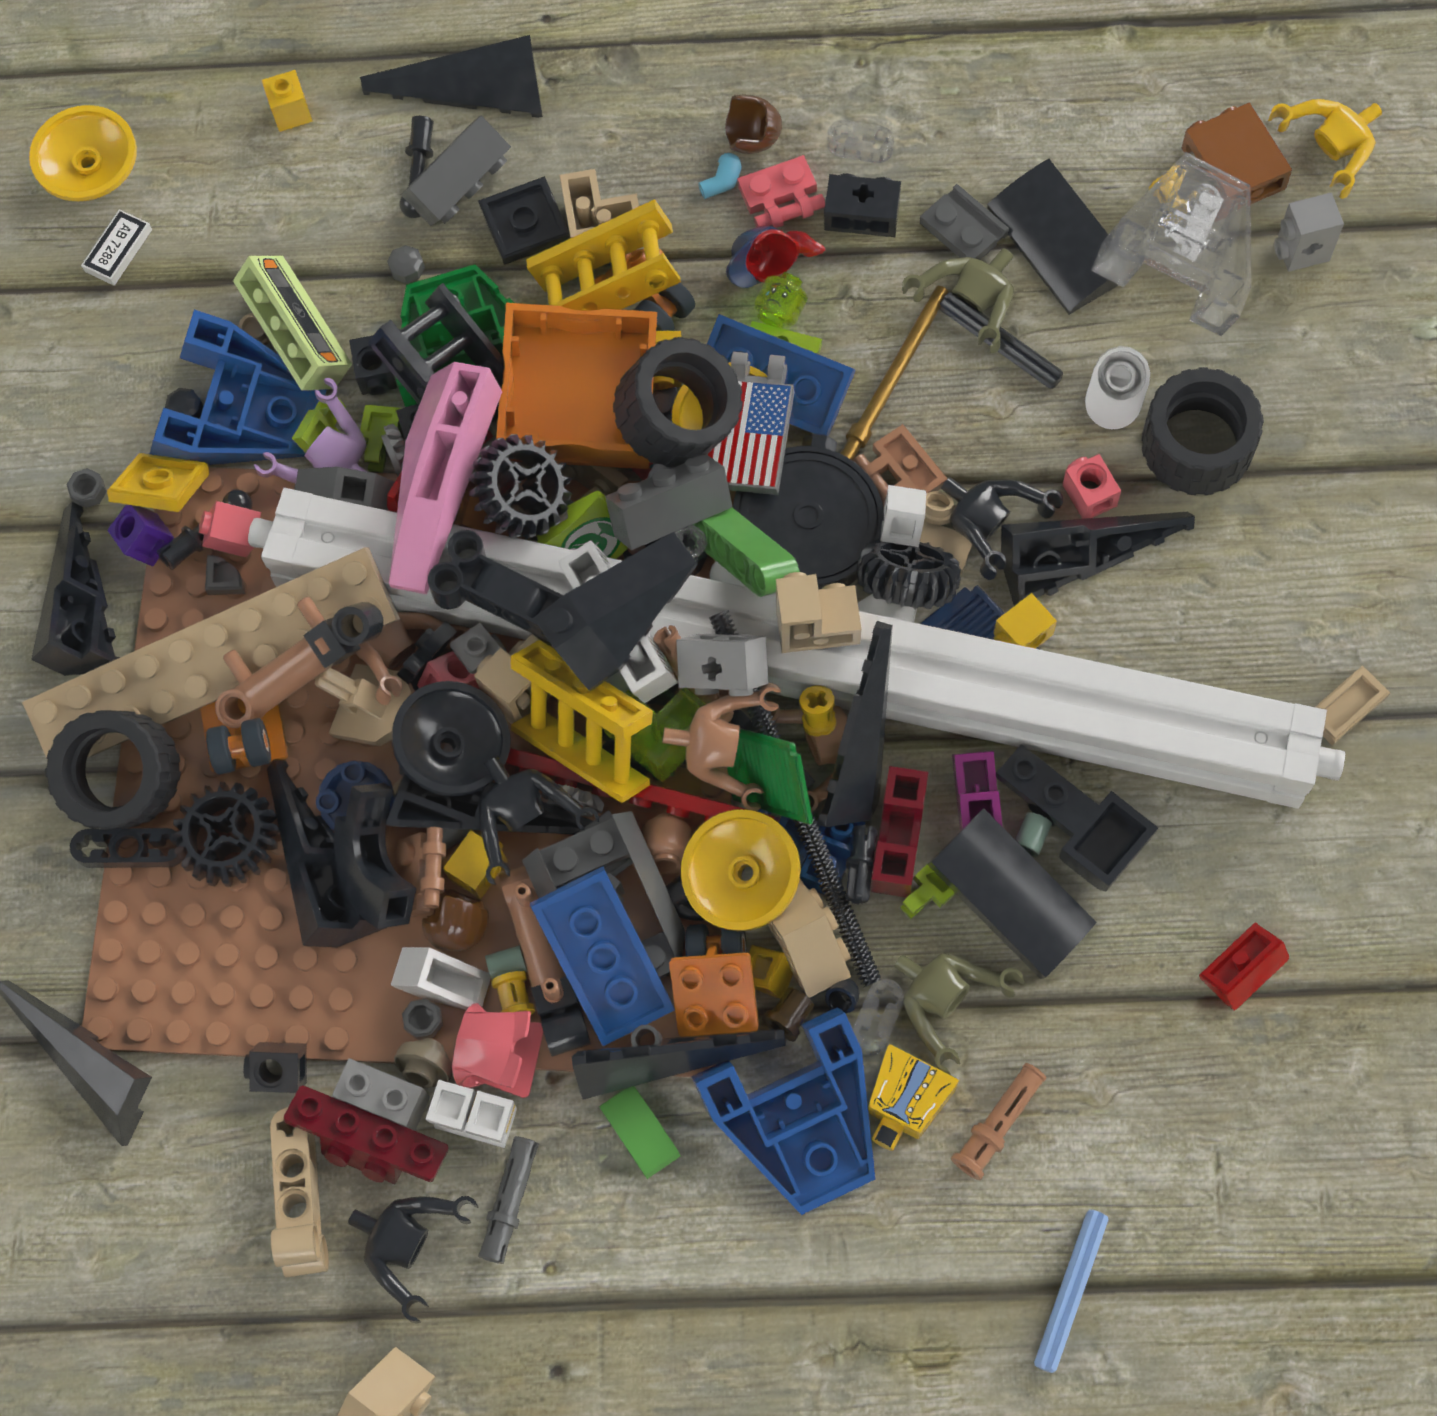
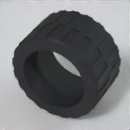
(704, 374)
(1209, 392)
(68, 769)

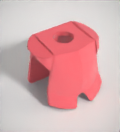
(497, 1050)

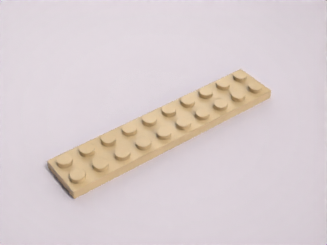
(189, 667)

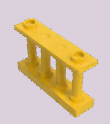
(607, 244)
(602, 707)

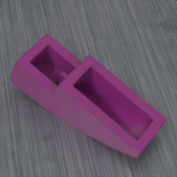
(976, 786)

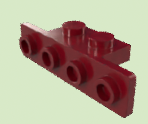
(365, 1139)

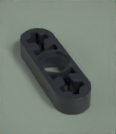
(99, 857)

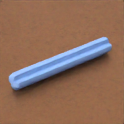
(1071, 1291)

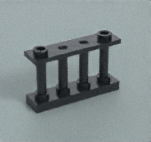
(414, 371)

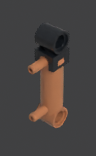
(321, 648)
(550, 987)

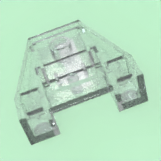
(1193, 230)

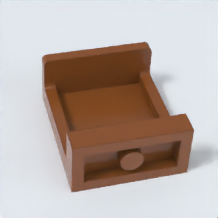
(1241, 147)

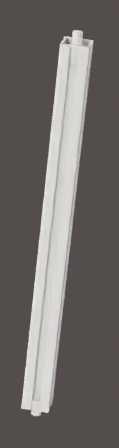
(935, 674)

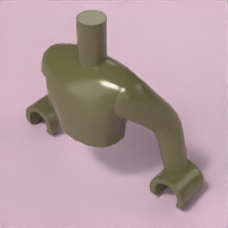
(977, 284)
(941, 990)

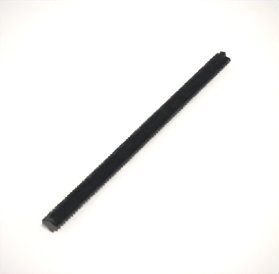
(817, 850)

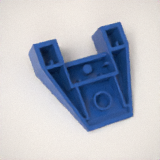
(249, 404)
(806, 1128)

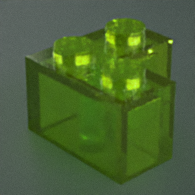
(647, 743)

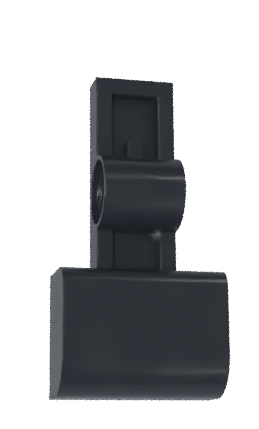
(1102, 835)

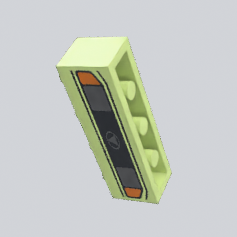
(291, 322)

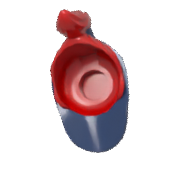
(767, 253)

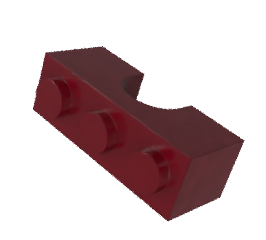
(899, 832)

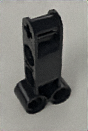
(489, 585)

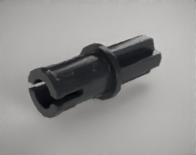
(860, 864)

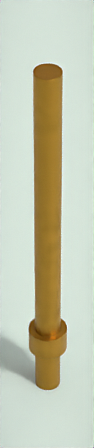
(861, 432)

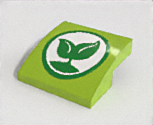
(586, 522)

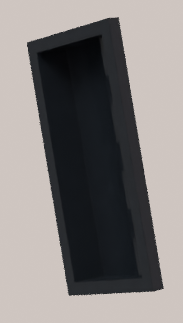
(1054, 234)
(1012, 894)

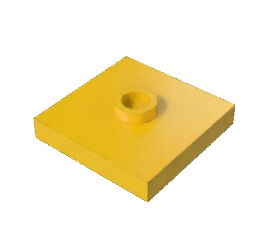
(158, 482)

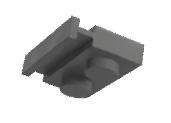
(963, 224)

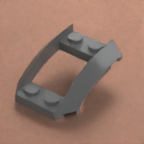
(603, 847)

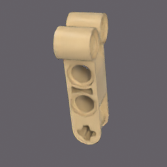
(297, 1241)

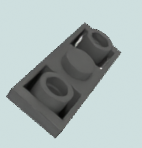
(345, 485)

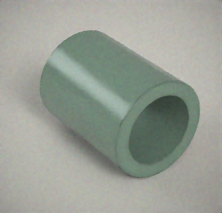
(1033, 833)
(505, 962)

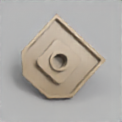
(359, 713)

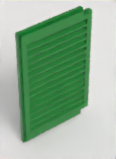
(777, 770)

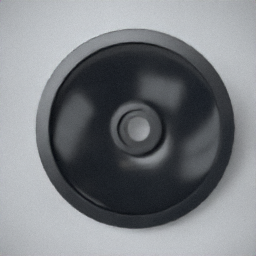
(455, 716)

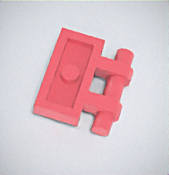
(779, 185)

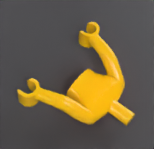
(1338, 136)

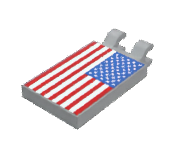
(757, 443)

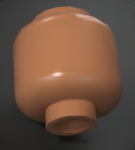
(667, 841)

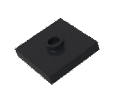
(524, 220)

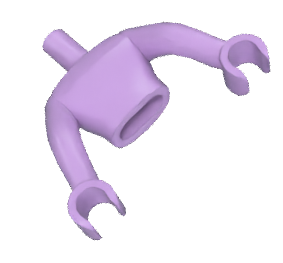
(330, 447)

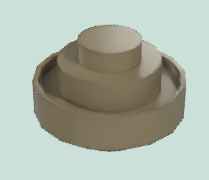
(423, 1062)

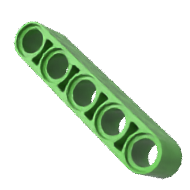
(746, 551)

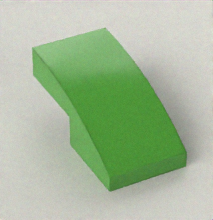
(640, 1131)

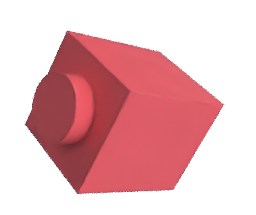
(227, 528)

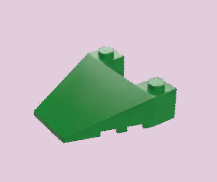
(477, 296)

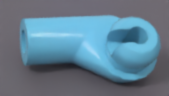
(725, 177)

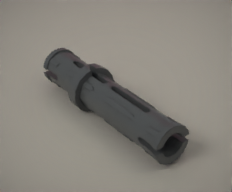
(506, 1208)

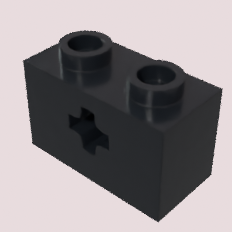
(862, 205)

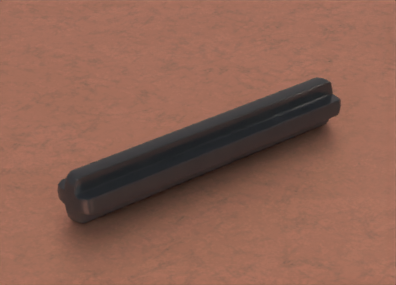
(1010, 346)

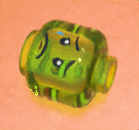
(781, 300)

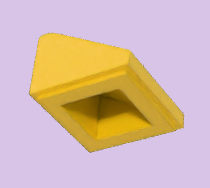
(770, 971)

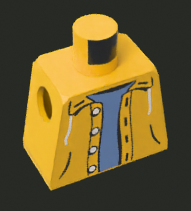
(907, 1096)

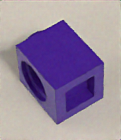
(140, 533)

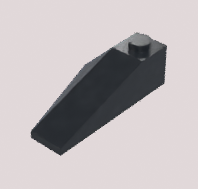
(610, 613)

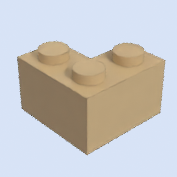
(584, 203)
(814, 616)
(504, 685)
(809, 942)
(390, 1389)

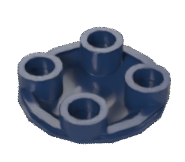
(337, 785)

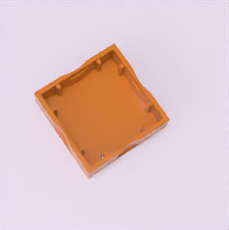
(565, 376)

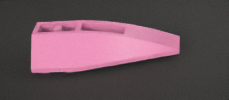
(437, 467)

